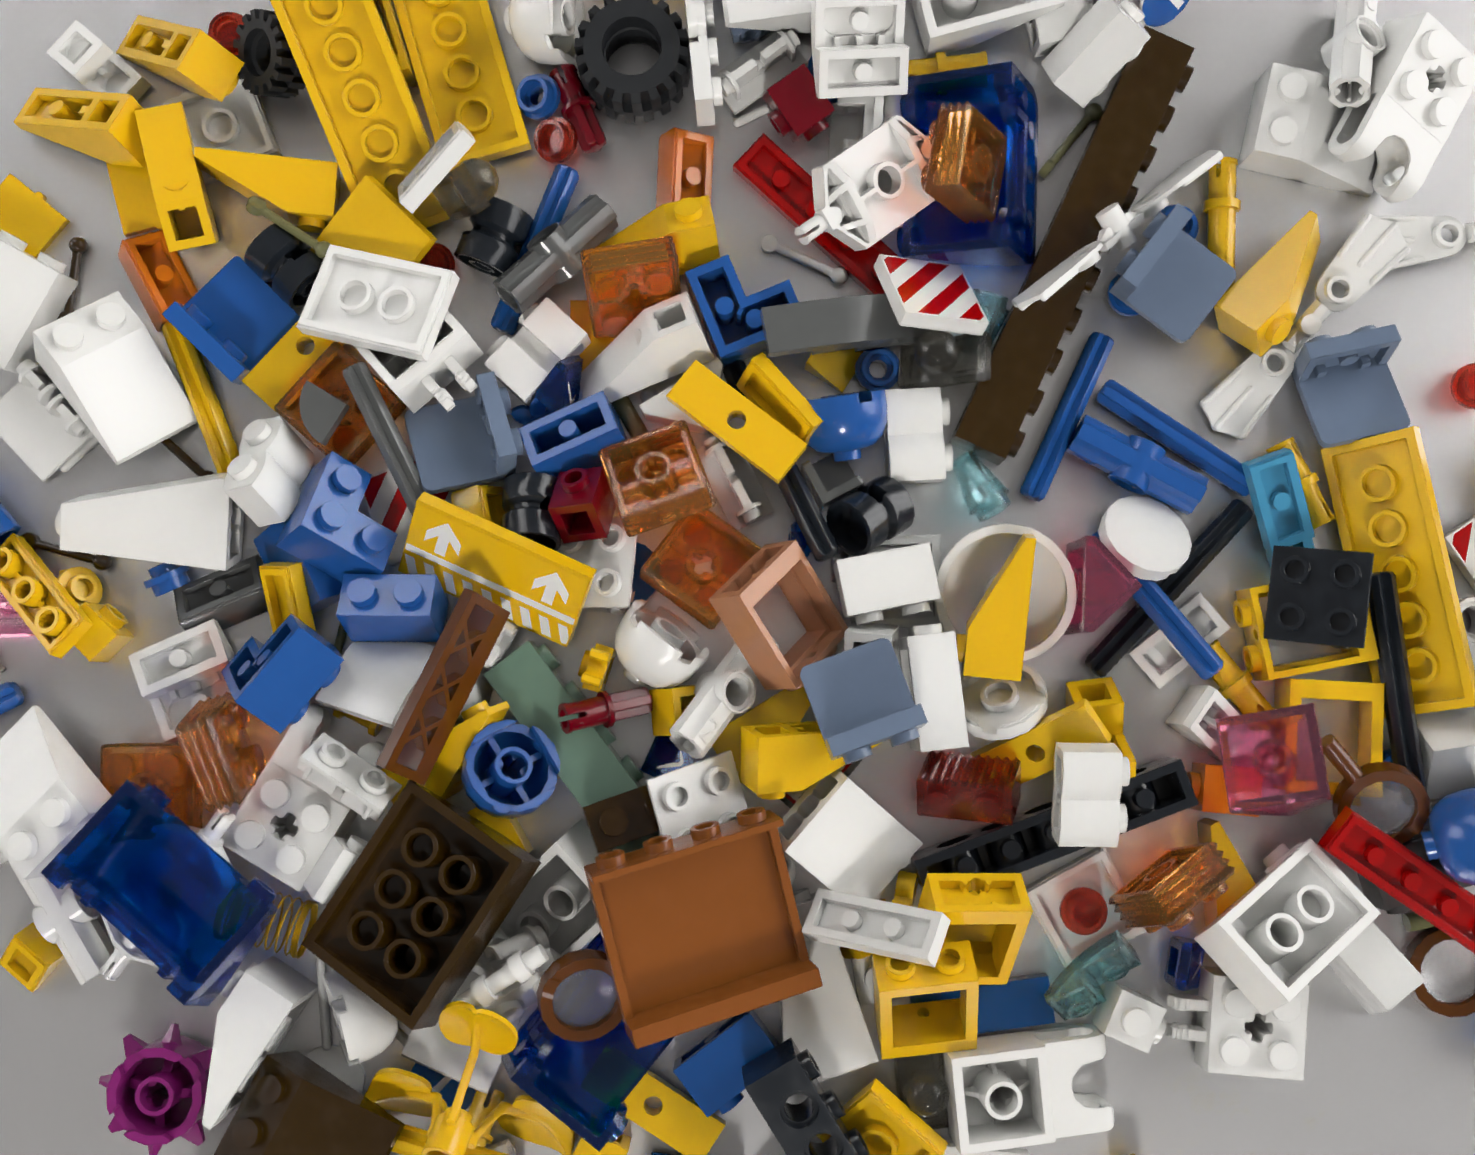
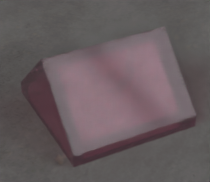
(1101, 584)
(1273, 761)

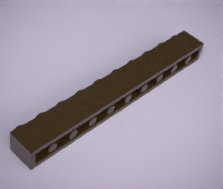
(1102, 177)

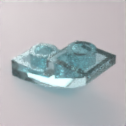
(1078, 985)

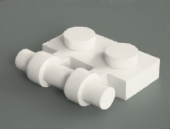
(513, 985)

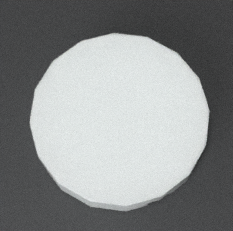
(1145, 537)
(1004, 707)

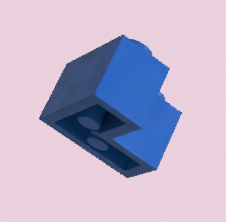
(727, 314)
(329, 528)
(282, 674)

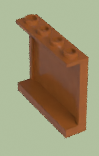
(700, 926)

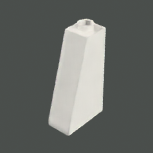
(160, 522)
(1370, 964)
(827, 1017)

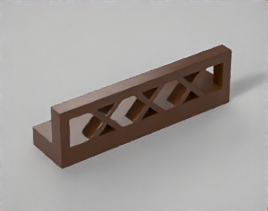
(443, 687)

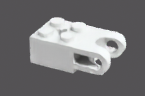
(1412, 106)
(279, 792)
(1032, 1089)

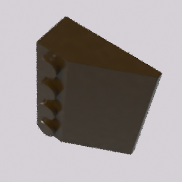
(420, 905)
(306, 1111)

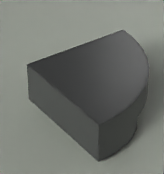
(321, 412)

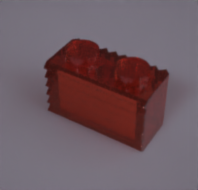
(969, 787)

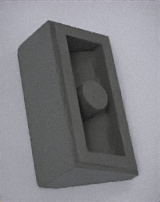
(222, 596)

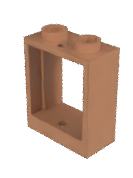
(735, 604)

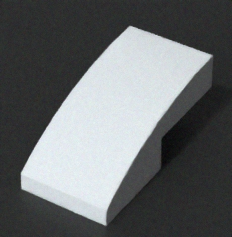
(95, 63)
(1160, 657)

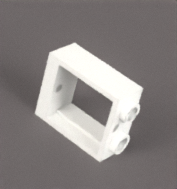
(934, 680)

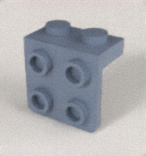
(1172, 277)
(1350, 385)
(468, 442)
(862, 700)

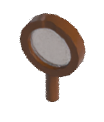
(1379, 792)
(1447, 971)
(579, 996)

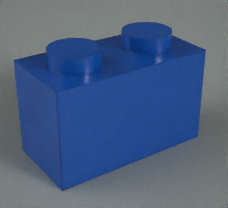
(572, 435)
(392, 607)
(714, 1065)

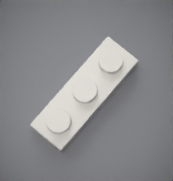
(876, 926)

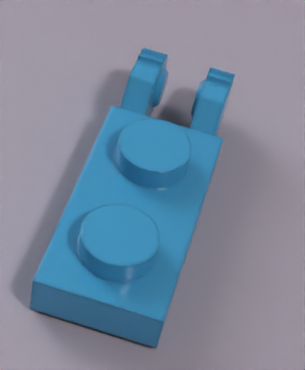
(1279, 501)

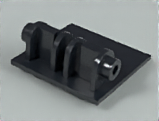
(1319, 596)

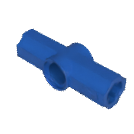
(1137, 465)

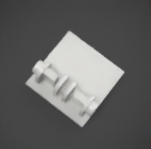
(40, 422)
(614, 564)
(697, 794)

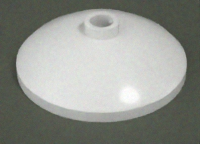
(976, 562)

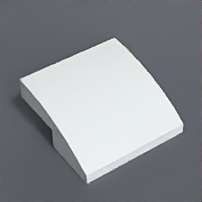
(859, 48)
(182, 672)
(376, 680)
(437, 1053)

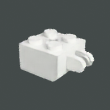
(420, 381)
(1268, 1049)

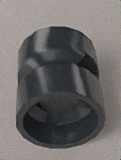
(493, 237)
(285, 262)
(526, 503)
(870, 515)

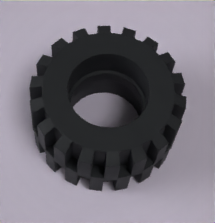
(627, 23)

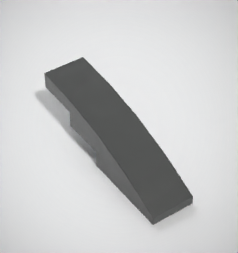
(834, 325)

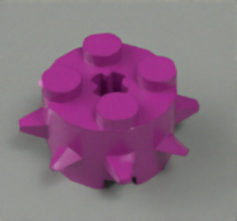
(141, 1102)

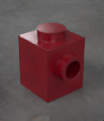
(796, 107)
(582, 504)

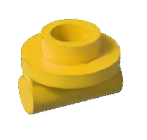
(81, 584)

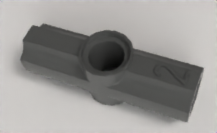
(555, 253)

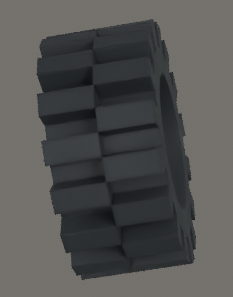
(267, 58)

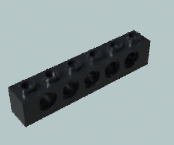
(1154, 793)
(789, 1072)

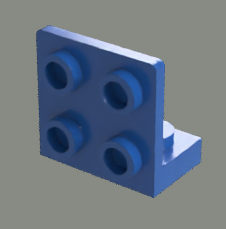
(233, 319)

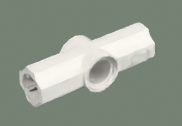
(1352, 51)
(716, 701)
(70, 925)

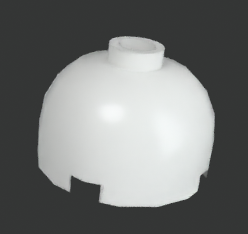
(545, 28)
(657, 647)
(359, 1020)

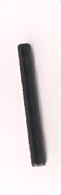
(796, 493)
(1202, 552)
(1395, 674)

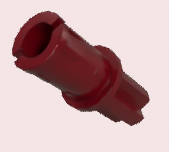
(579, 109)
(605, 709)

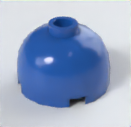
(849, 423)
(510, 769)
(1453, 835)

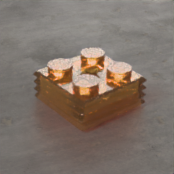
(965, 162)
(627, 280)
(352, 435)
(652, 502)
(672, 568)
(220, 751)
(154, 763)
(1173, 887)

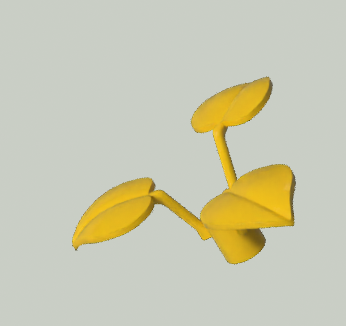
(452, 1126)

